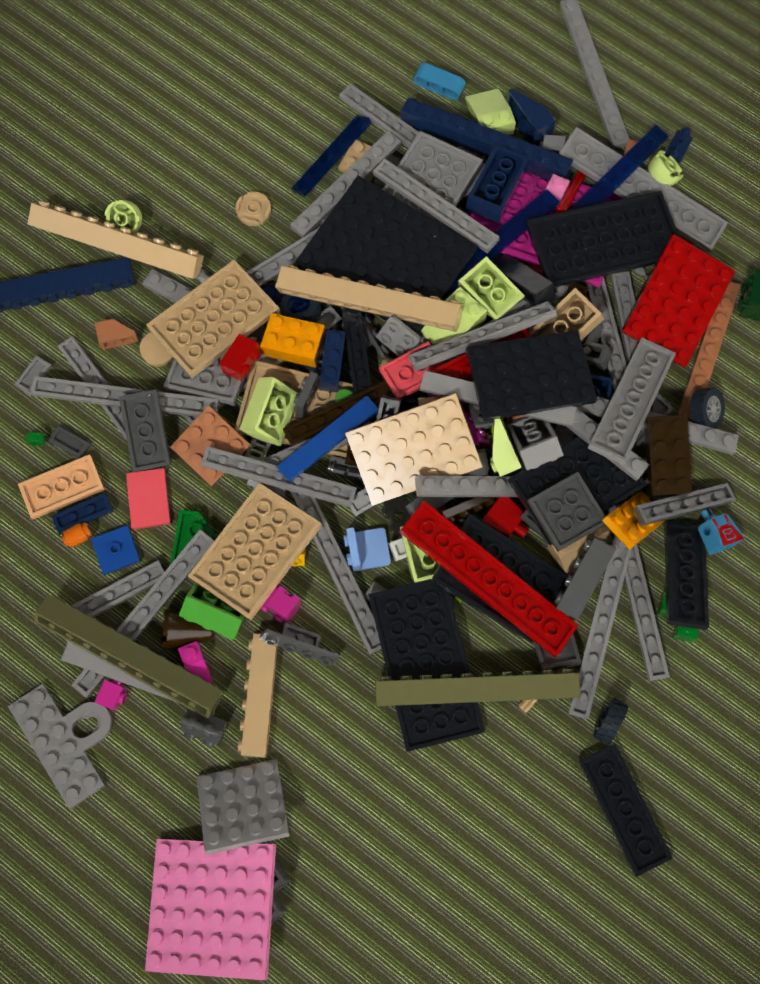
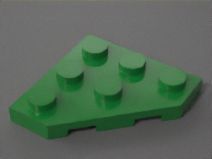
(188, 525)

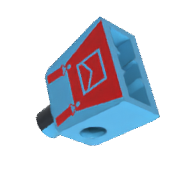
(719, 532)

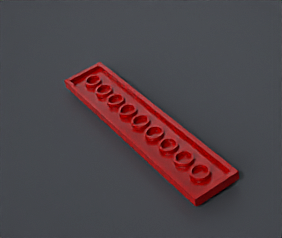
(488, 578)

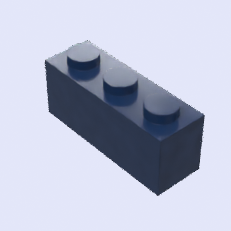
(332, 361)

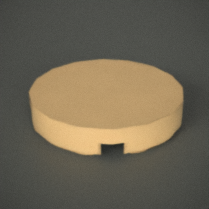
(253, 208)
(154, 352)

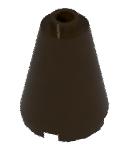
(179, 632)

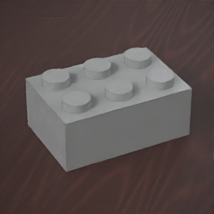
(534, 441)

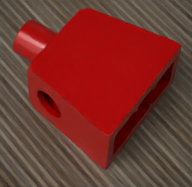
(506, 518)

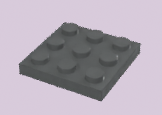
(567, 511)

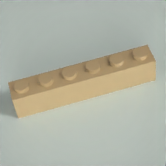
(259, 699)

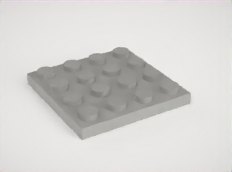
(208, 383)
(242, 807)

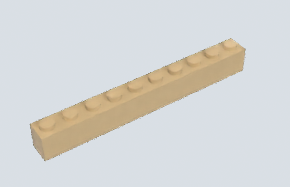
(115, 239)
(369, 298)

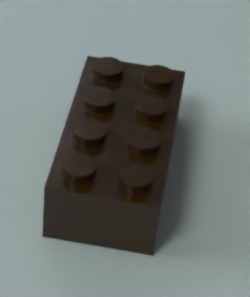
(667, 455)

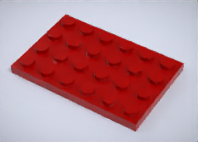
(679, 299)

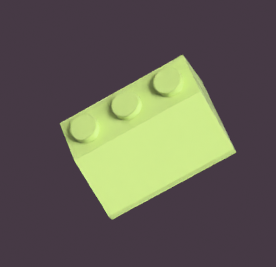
(269, 411)

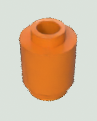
(76, 535)

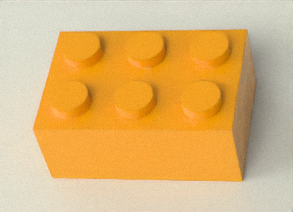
(293, 340)

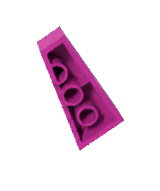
(282, 605)

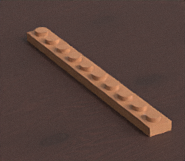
(709, 347)

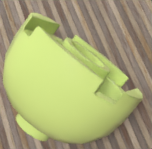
(664, 169)
(124, 214)

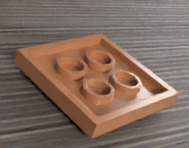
(212, 431)

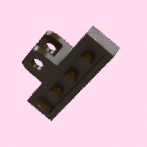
(462, 509)

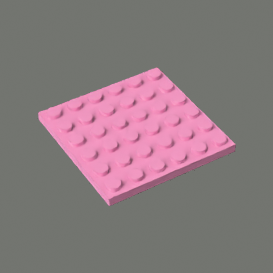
(211, 910)

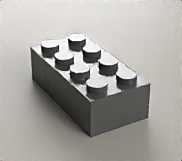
(585, 577)

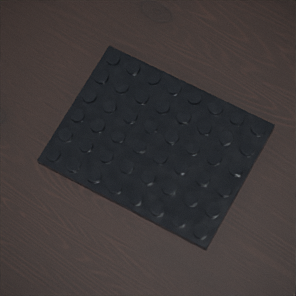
(387, 244)

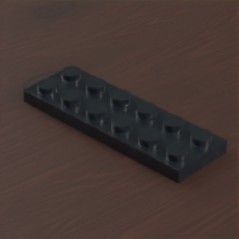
(685, 576)
(625, 810)

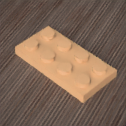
(61, 487)

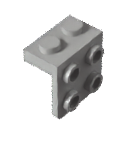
(398, 336)

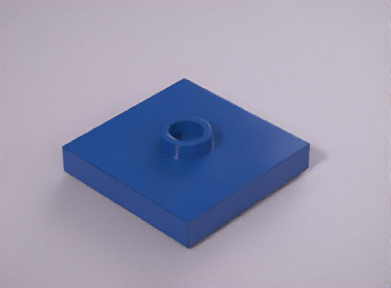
(115, 550)

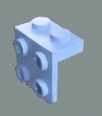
(367, 549)

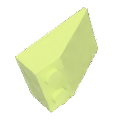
(491, 111)
(491, 288)
(472, 318)
(504, 454)
(419, 563)

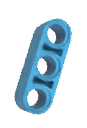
(439, 81)

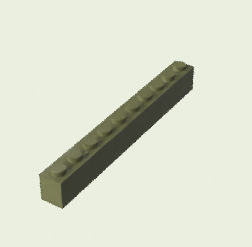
(128, 656)
(477, 689)

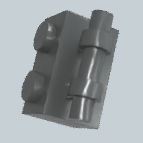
(208, 730)

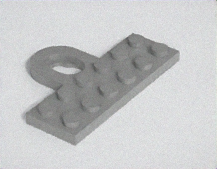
(58, 746)

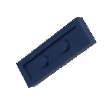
(83, 512)

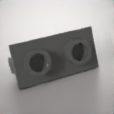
(339, 468)

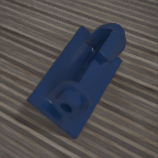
(679, 144)

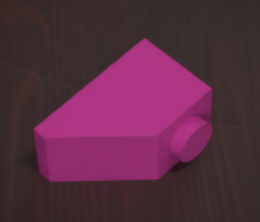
(195, 661)

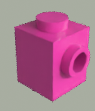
(111, 694)

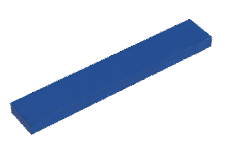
(327, 439)

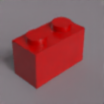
(240, 357)

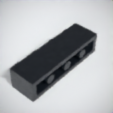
(530, 283)

